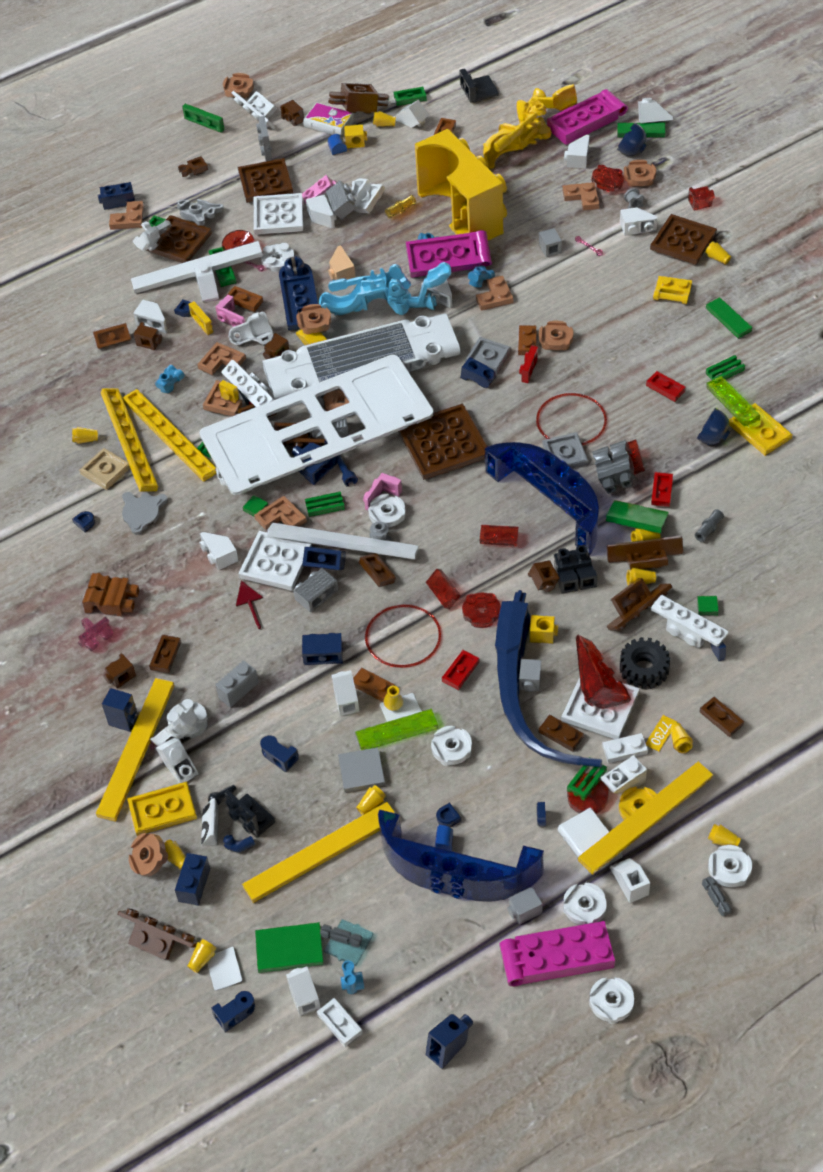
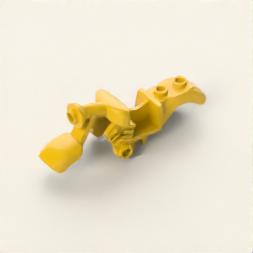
(530, 127)

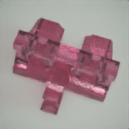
(88, 637)

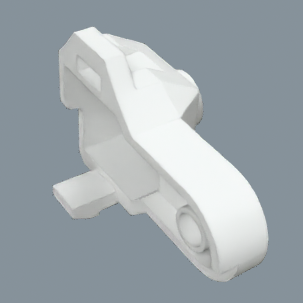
(151, 235)
(254, 329)
(180, 727)

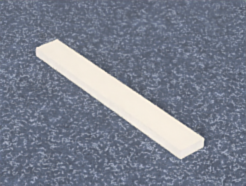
(186, 269)
(343, 541)

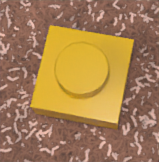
(229, 391)

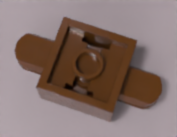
(358, 98)

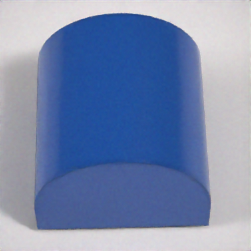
(336, 144)
(444, 837)

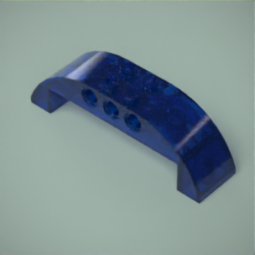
(551, 478)
(455, 872)

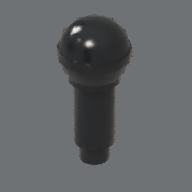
(219, 796)

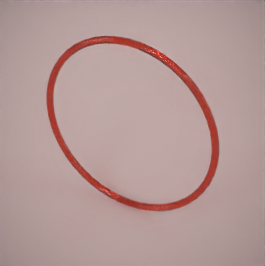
(572, 394)
(407, 665)

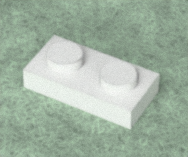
(624, 748)
(339, 1022)

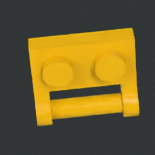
(672, 289)

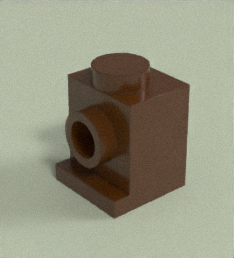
(292, 112)
(147, 336)
(275, 347)
(544, 576)
(119, 671)

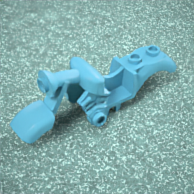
(389, 285)

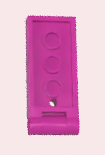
(586, 116)
(459, 251)
(557, 953)

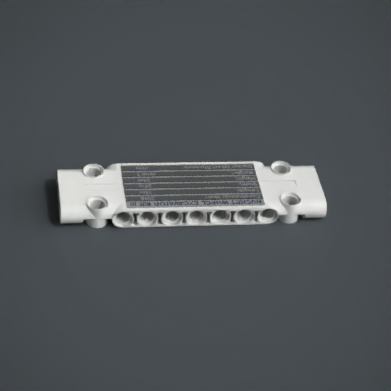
(413, 342)

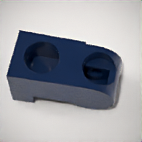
(477, 372)
(278, 754)
(234, 1011)

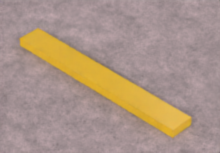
(170, 435)
(129, 440)
(135, 750)
(645, 817)
(314, 855)

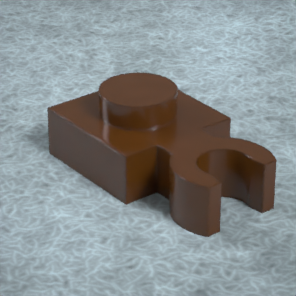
(193, 166)

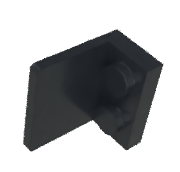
(477, 88)
(249, 813)

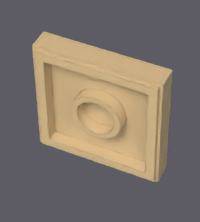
(105, 469)

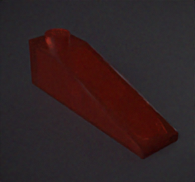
(597, 678)

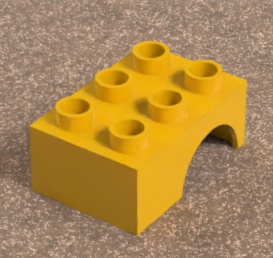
(452, 170)

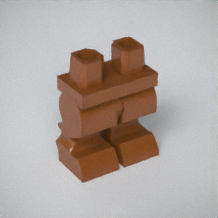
(110, 595)

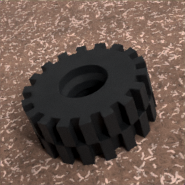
(644, 651)

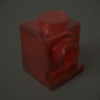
(700, 197)

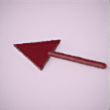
(248, 595)

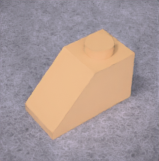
(341, 265)

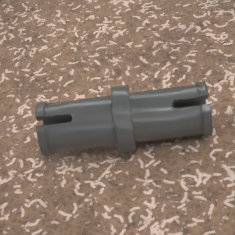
(709, 525)

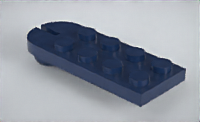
(296, 289)

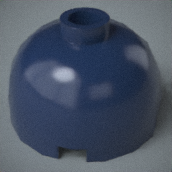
(633, 141)
(715, 428)

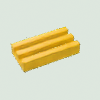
(201, 318)

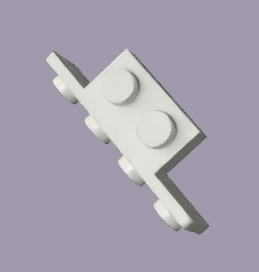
(258, 105)
(247, 384)
(687, 624)

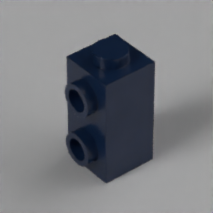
(116, 195)

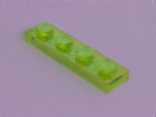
(733, 401)
(396, 730)

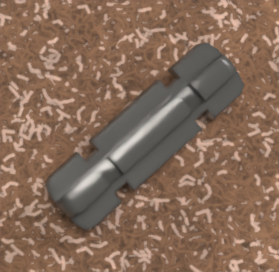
(716, 896)
(341, 935)

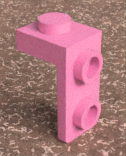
(318, 188)
(225, 312)
(384, 483)

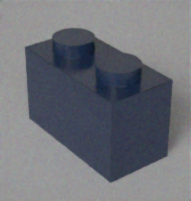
(324, 558)
(322, 649)
(120, 709)
(192, 879)

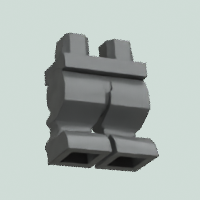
(616, 472)

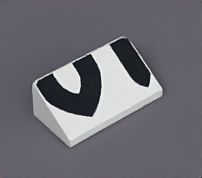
(210, 824)

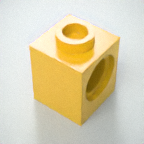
(355, 136)
(538, 623)

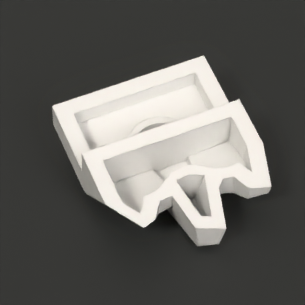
(366, 194)

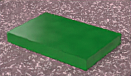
(637, 516)
(289, 947)

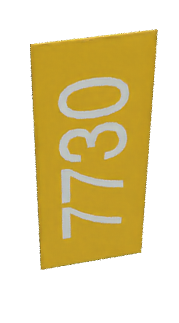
(660, 733)

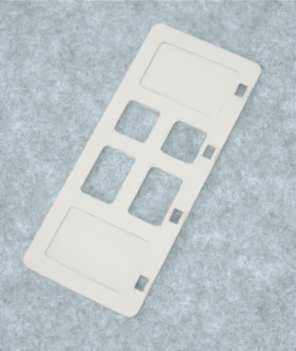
(251, 449)

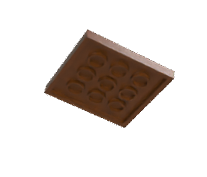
(444, 442)

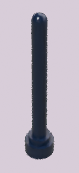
(348, 475)

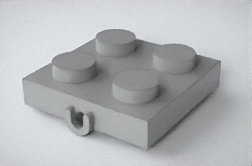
(264, 138)

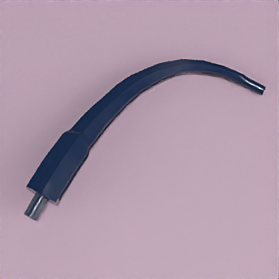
(510, 648)

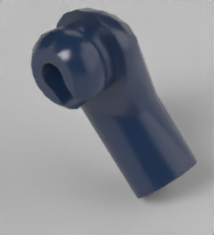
(236, 845)

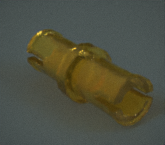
(400, 206)

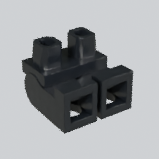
(574, 568)

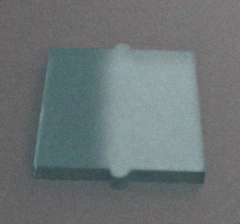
(348, 952)

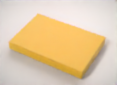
(764, 434)
(162, 808)

